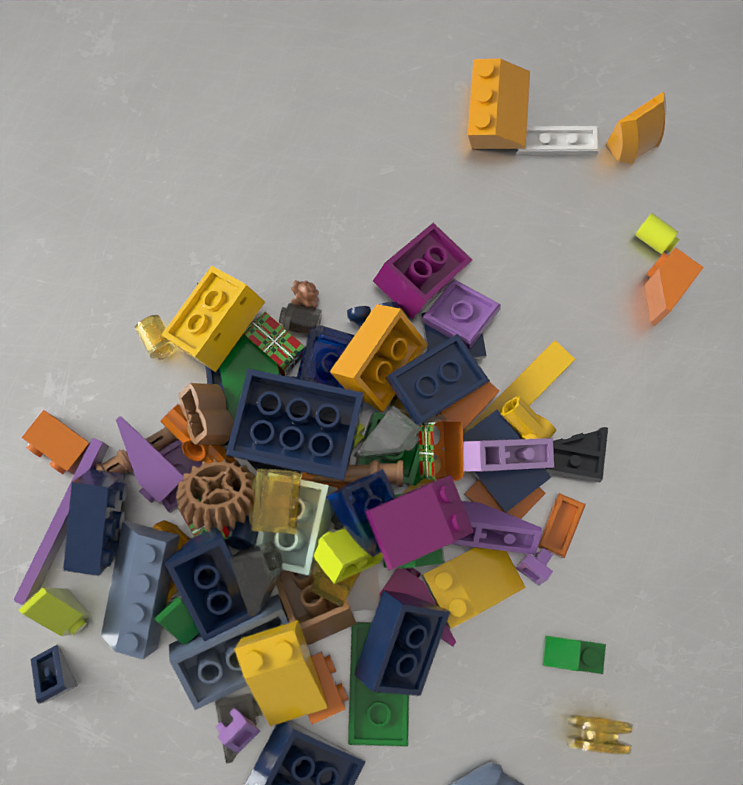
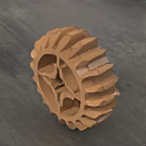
(219, 502)

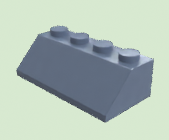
(138, 589)
(212, 667)

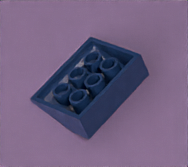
(296, 424)
(303, 758)

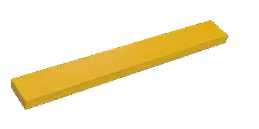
(527, 385)

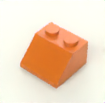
(668, 282)

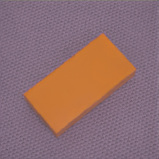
(561, 525)

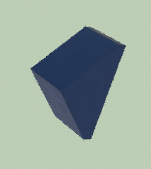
(51, 675)

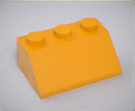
(498, 105)
(379, 348)

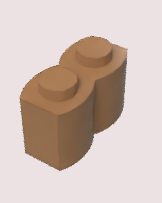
(206, 414)

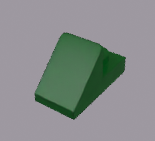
(178, 621)
(574, 654)

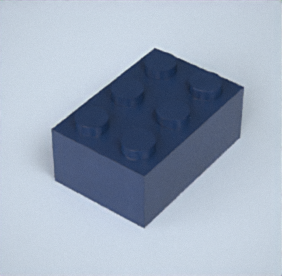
(94, 521)

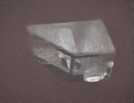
(390, 436)

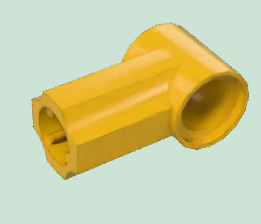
(526, 421)

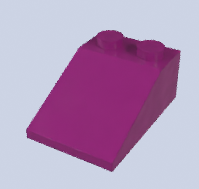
(421, 270)
(419, 522)

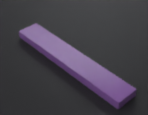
(57, 530)

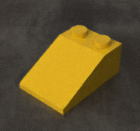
(473, 583)
(281, 673)

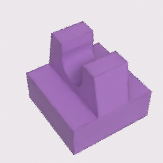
(535, 566)
(238, 733)

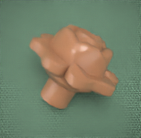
(305, 293)

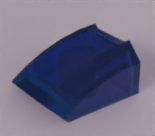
(321, 353)
(354, 500)

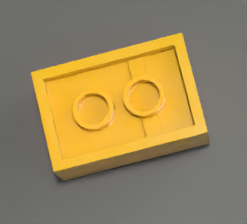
(213, 318)

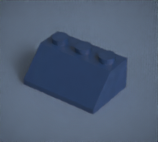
(208, 584)
(401, 644)

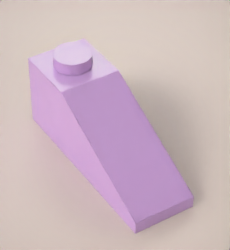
(508, 454)

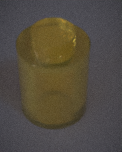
(150, 334)

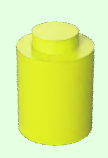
(658, 234)

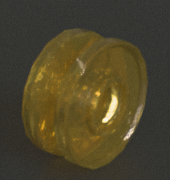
(599, 734)

